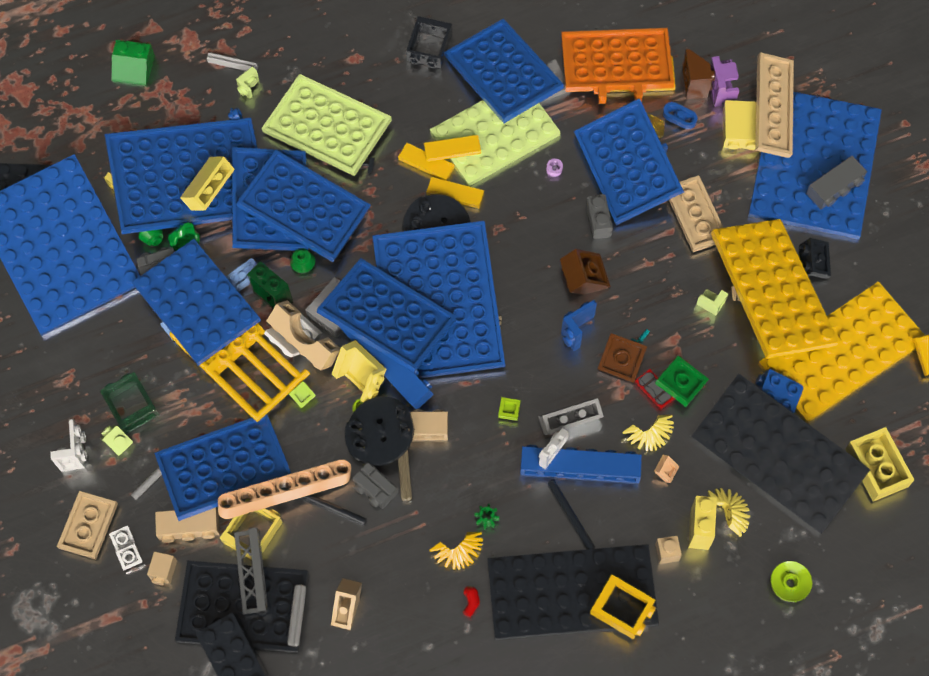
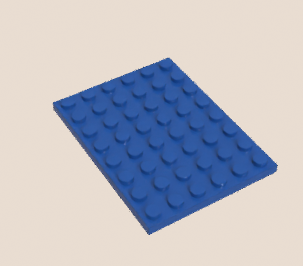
(823, 138)
(158, 165)
(61, 246)
(456, 273)

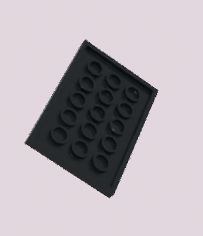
(214, 592)

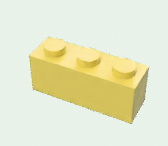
(207, 183)

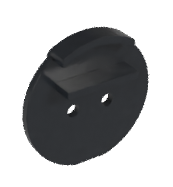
(429, 210)
(365, 435)

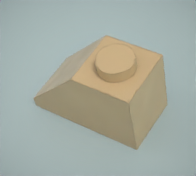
(346, 603)

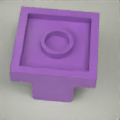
(722, 86)

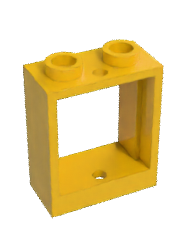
(614, 622)

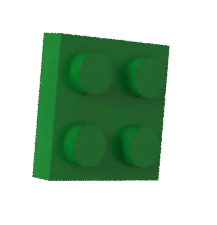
(682, 381)

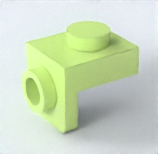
(116, 439)

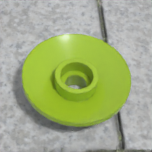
(798, 575)

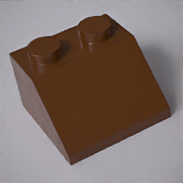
(696, 76)
(584, 272)

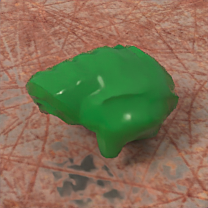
(183, 235)

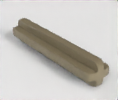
(404, 476)

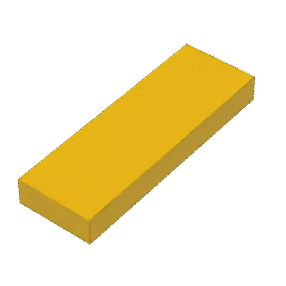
(452, 148)
(417, 158)
(463, 194)

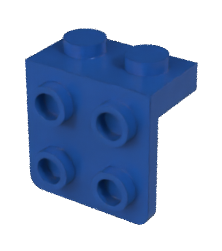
(573, 320)
(780, 388)

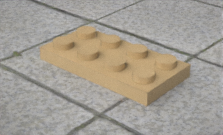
(696, 214)

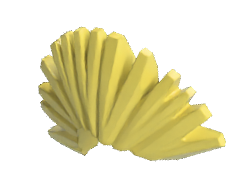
(652, 436)
(733, 510)

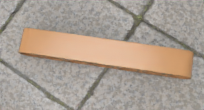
(277, 495)

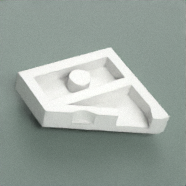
(554, 446)

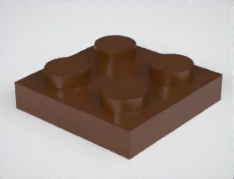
(622, 357)

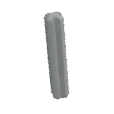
(231, 61)
(296, 615)

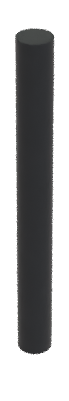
(335, 509)
(571, 515)

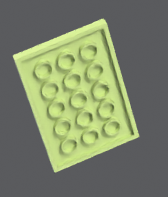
(326, 124)
(499, 141)

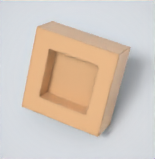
(666, 469)

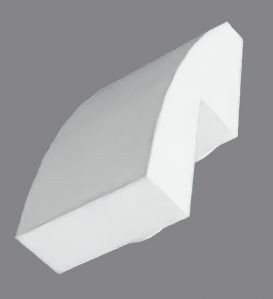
(126, 548)

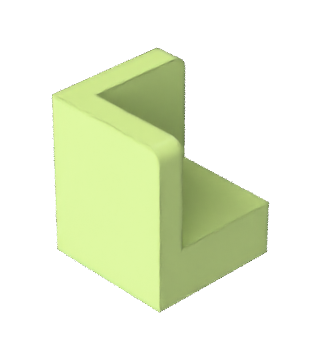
(712, 301)

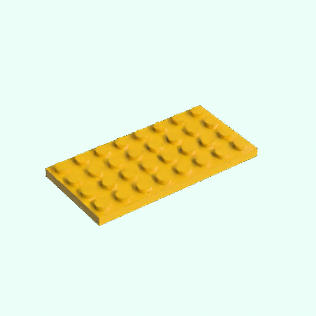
(774, 288)
(871, 338)

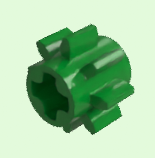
(488, 511)

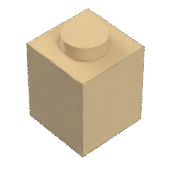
(668, 549)
(161, 568)

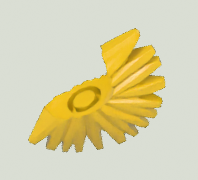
(460, 552)

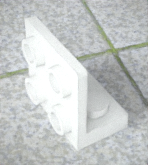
(287, 348)
(72, 458)

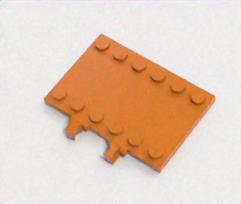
(617, 61)

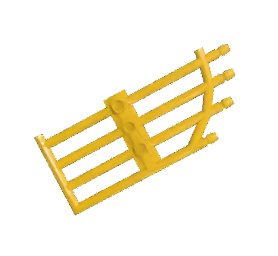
(225, 358)

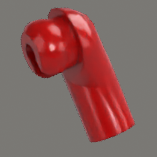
(473, 600)

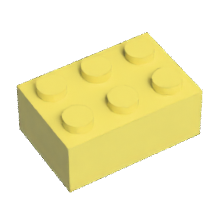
(887, 466)

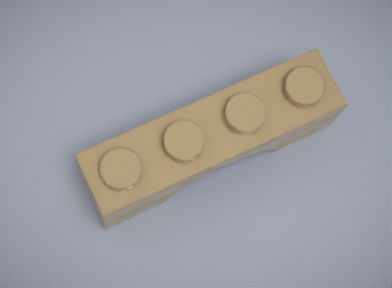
(286, 321)

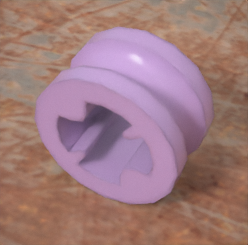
(550, 164)

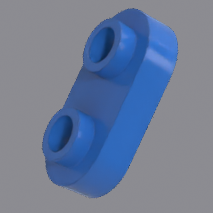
(680, 115)

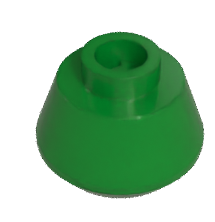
(151, 237)
(302, 261)

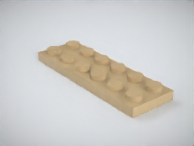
(774, 105)

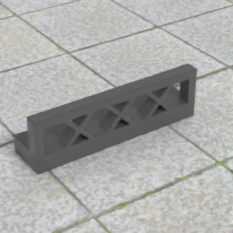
(258, 571)

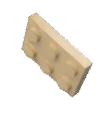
(87, 525)

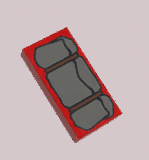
(658, 396)

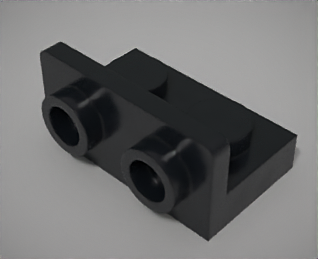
(815, 258)

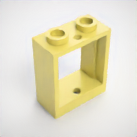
(271, 515)

